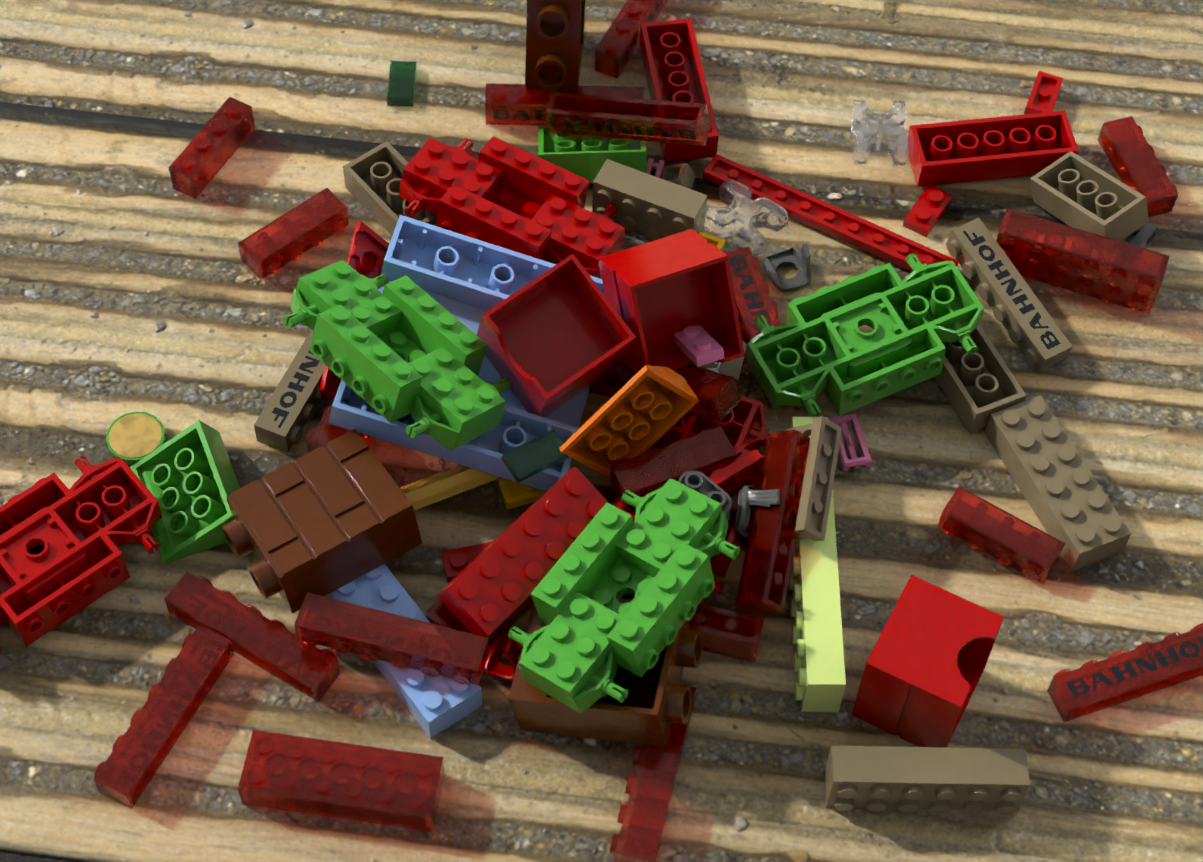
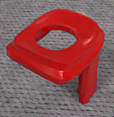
(502, 645)

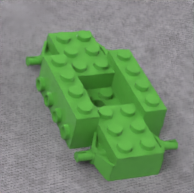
(828, 351)
(399, 352)
(656, 559)

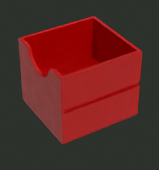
(670, 287)
(554, 337)
(926, 664)

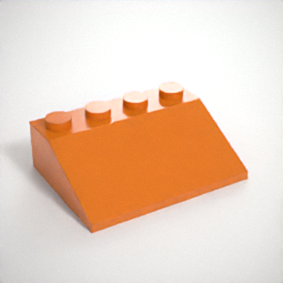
(632, 419)

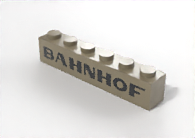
(1008, 295)
(292, 401)

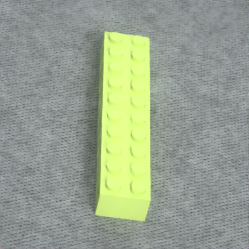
(817, 618)

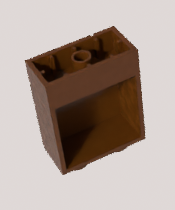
(554, 44)
(321, 521)
(642, 718)

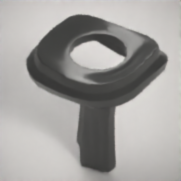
(793, 256)
(748, 497)

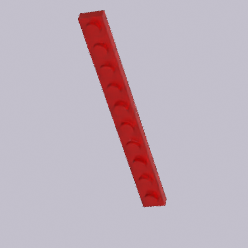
(824, 215)

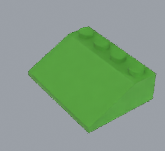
(587, 153)
(191, 483)

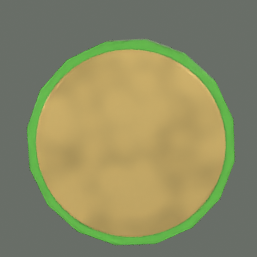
(135, 436)

